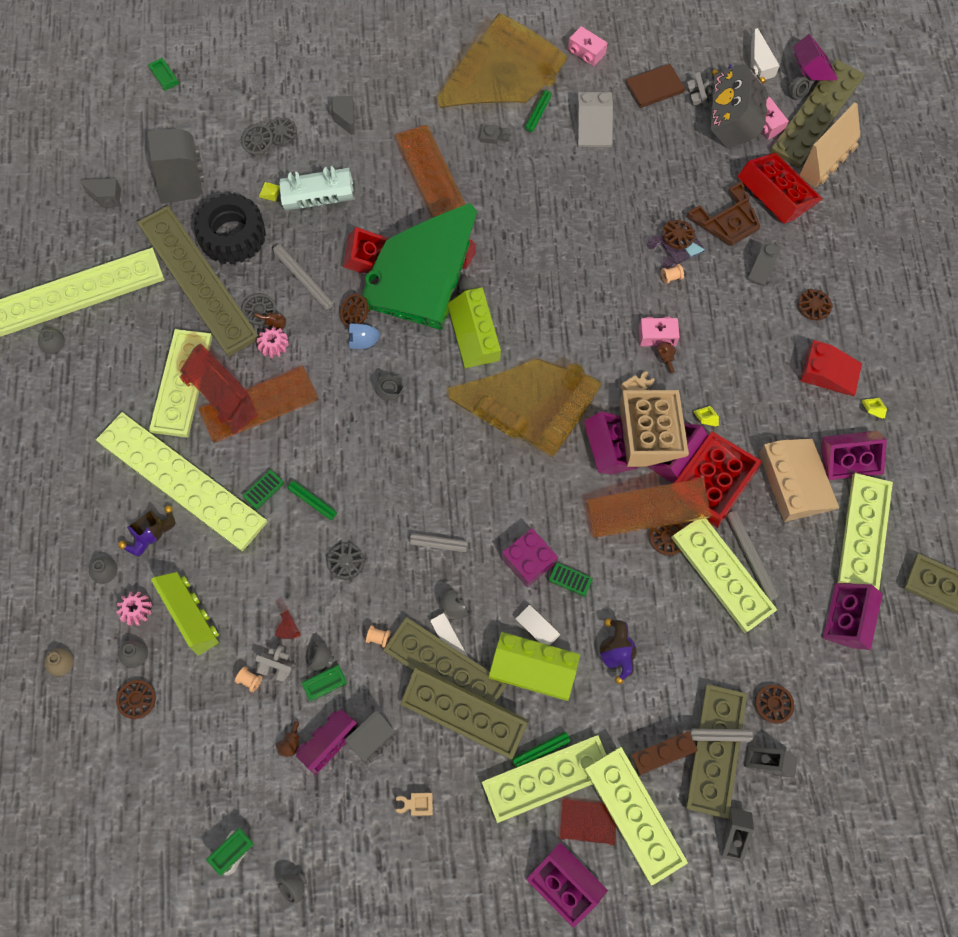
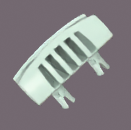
(316, 188)

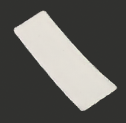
(446, 632)

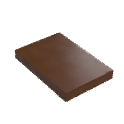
(655, 85)

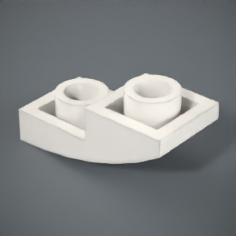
(537, 626)

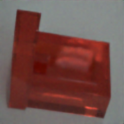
(287, 627)

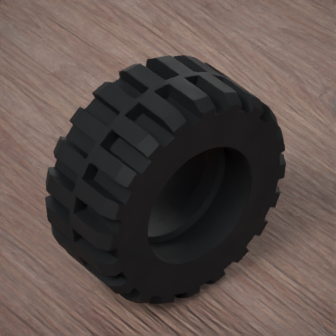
(224, 210)

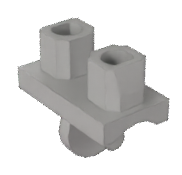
(697, 84)
(267, 661)

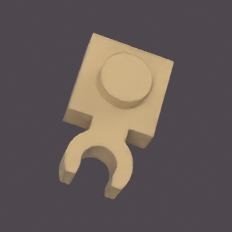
(637, 383)
(420, 804)

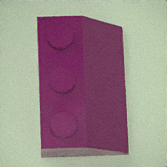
(813, 60)
(607, 443)
(854, 453)
(672, 469)
(853, 615)
(326, 741)
(567, 885)

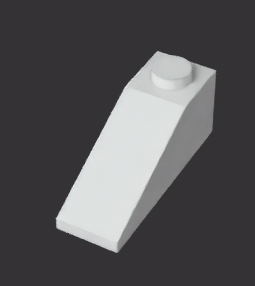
(762, 58)

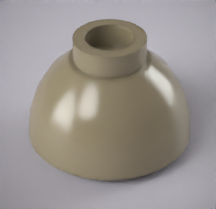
(59, 661)

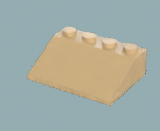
(832, 148)
(652, 427)
(797, 478)

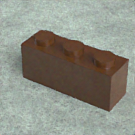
(663, 753)

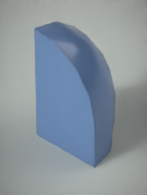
(362, 336)

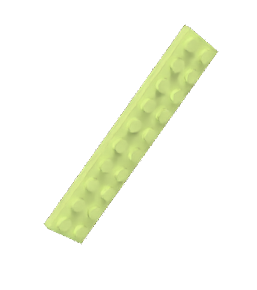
(79, 291)
(182, 481)

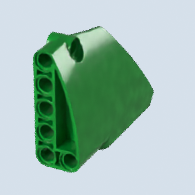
(421, 268)

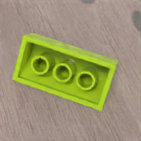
(474, 328)
(185, 612)
(534, 666)

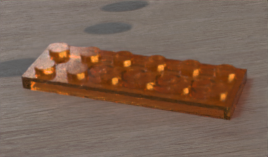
(429, 170)
(269, 400)
(649, 508)

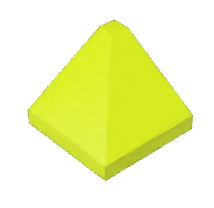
(270, 191)
(875, 407)
(707, 416)

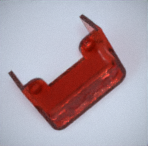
(219, 388)

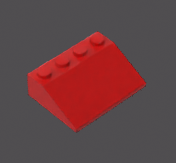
(779, 187)
(725, 474)

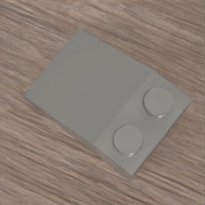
(594, 119)

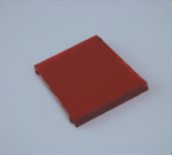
(587, 822)

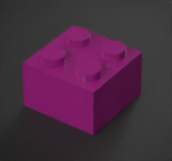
(529, 557)

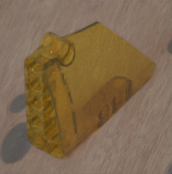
(503, 66)
(531, 401)

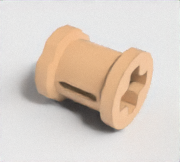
(672, 274)
(378, 636)
(248, 679)

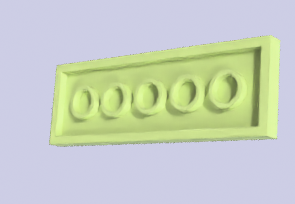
(175, 400)
(865, 531)
(724, 574)
(542, 779)
(636, 816)

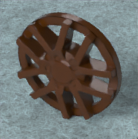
(678, 234)
(815, 304)
(354, 310)
(665, 538)
(136, 699)
(774, 704)

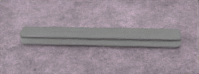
(303, 277)
(751, 555)

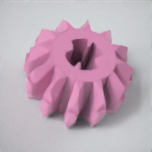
(267, 347)
(133, 601)

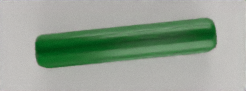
(538, 111)
(312, 500)
(541, 749)

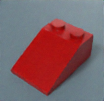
(362, 250)
(831, 368)

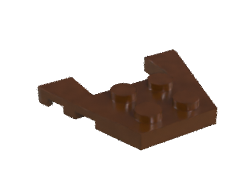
(731, 224)

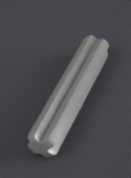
(438, 542)
(741, 735)

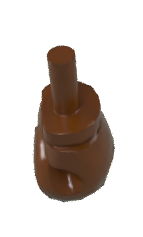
(273, 319)
(666, 353)
(289, 745)

